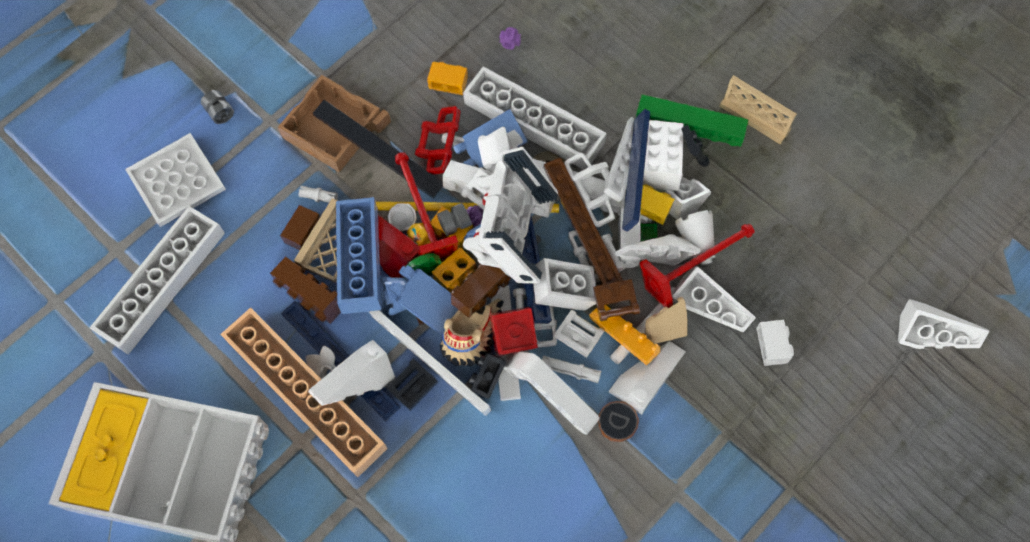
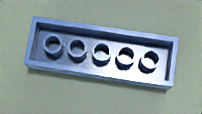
(358, 256)

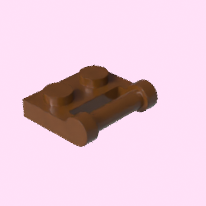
(615, 293)

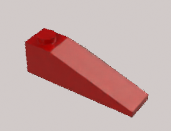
(394, 249)

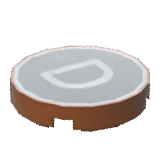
(618, 421)

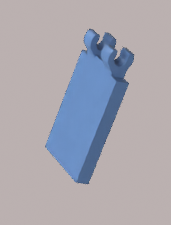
(470, 142)
(424, 298)

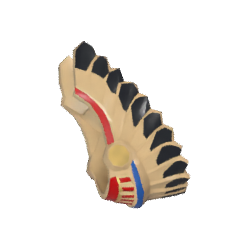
(468, 337)

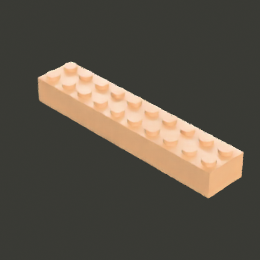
(291, 379)

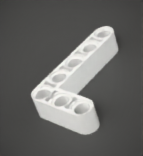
(553, 388)

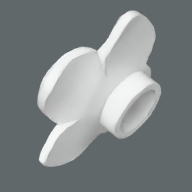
(321, 363)

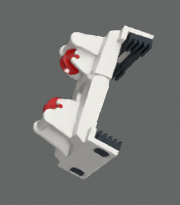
(508, 213)

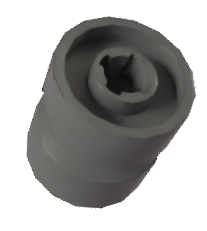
(217, 107)
(454, 219)

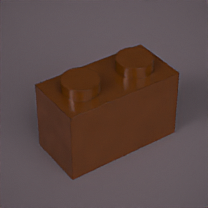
(299, 227)

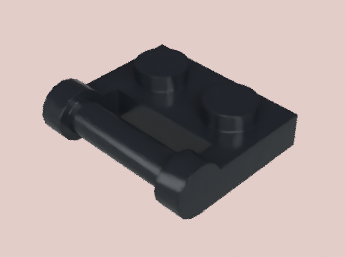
(694, 144)
(416, 388)

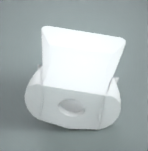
(497, 142)

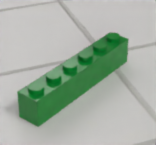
(706, 123)

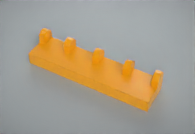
(627, 336)

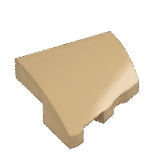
(668, 323)

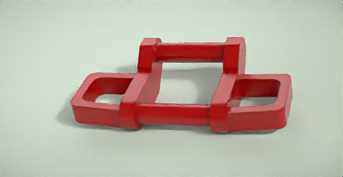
(439, 128)

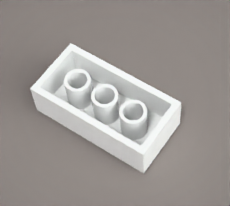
(664, 155)

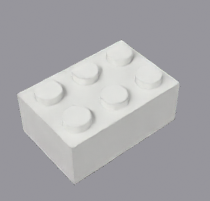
(565, 285)

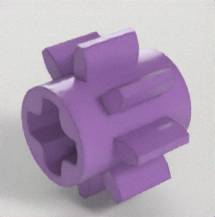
(510, 38)
(475, 214)

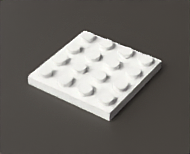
(175, 179)

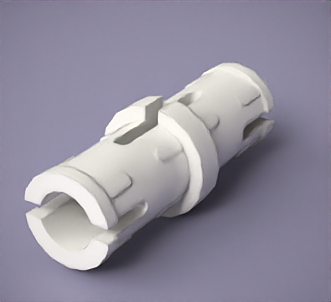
(317, 194)

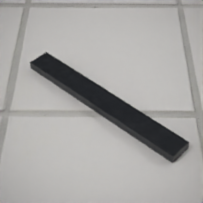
(375, 147)

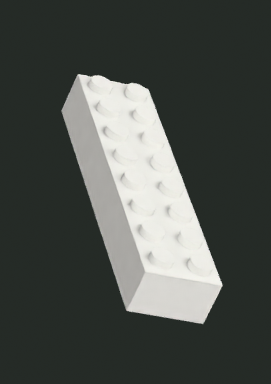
(538, 118)
(157, 280)

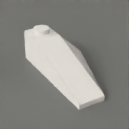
(688, 198)
(663, 250)
(712, 301)
(930, 327)
(360, 372)
(644, 381)

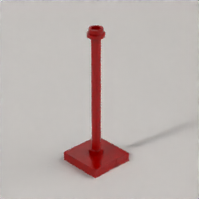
(443, 247)
(659, 285)

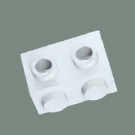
(774, 342)

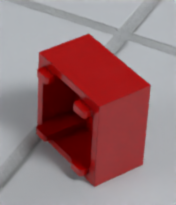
(513, 331)

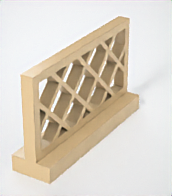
(759, 118)
(315, 240)

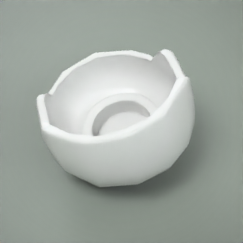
(402, 216)

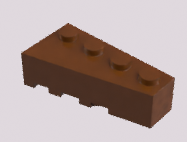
(477, 287)
(307, 290)

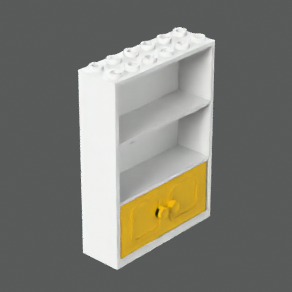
(161, 463)

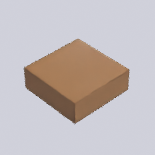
(381, 121)

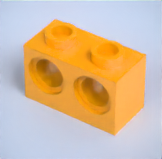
(450, 268)

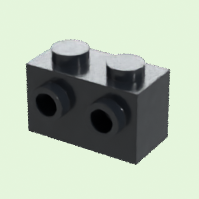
(487, 375)

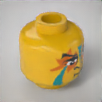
(418, 234)

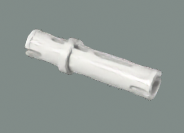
(575, 370)

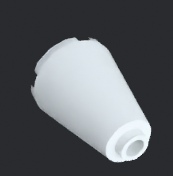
(699, 231)

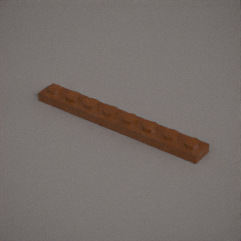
(582, 222)

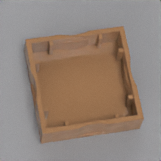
(318, 138)

